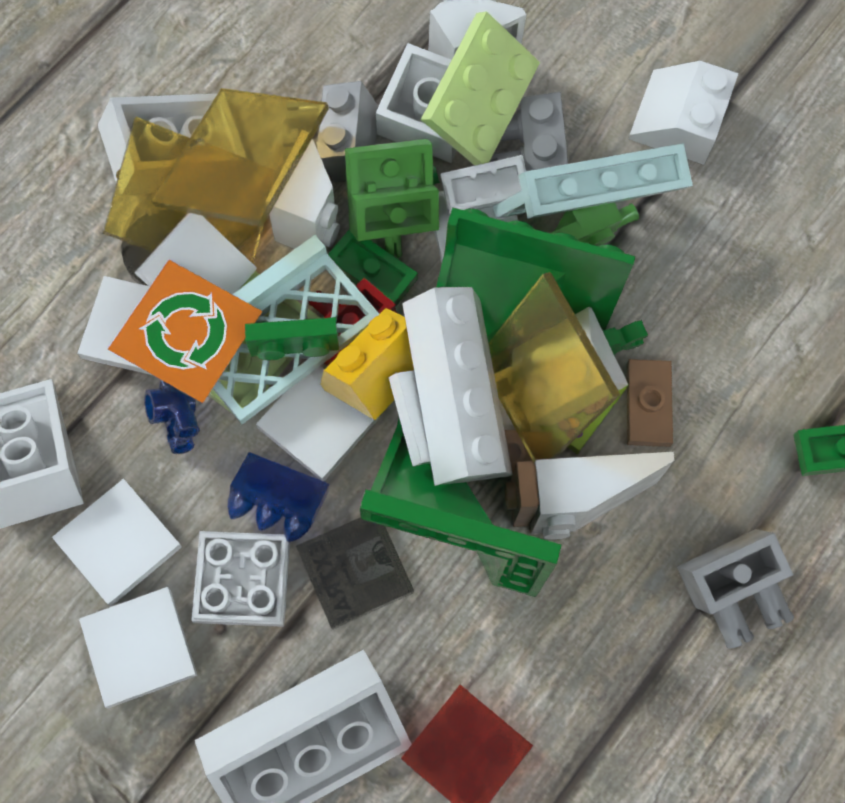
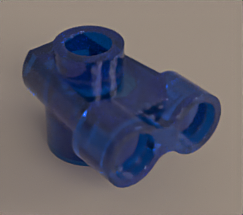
(177, 412)

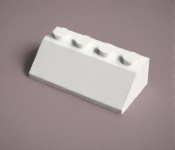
(456, 386)
(306, 738)

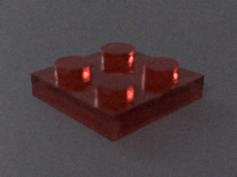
(466, 750)

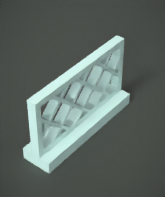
(598, 182)
(268, 291)

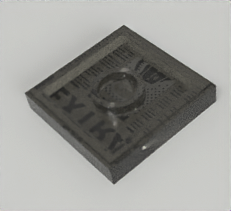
(354, 570)

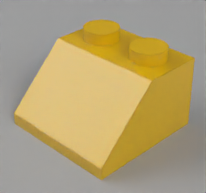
(363, 367)

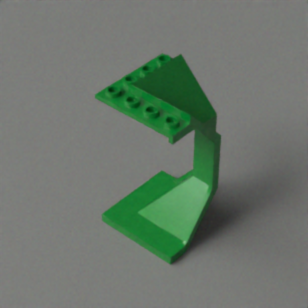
(501, 266)

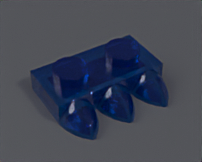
(277, 494)

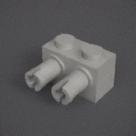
(346, 125)
(541, 129)
(734, 572)

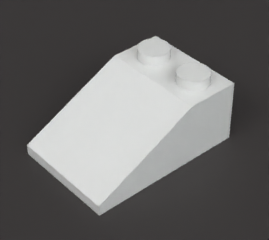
(172, 112)
(35, 456)
(587, 487)

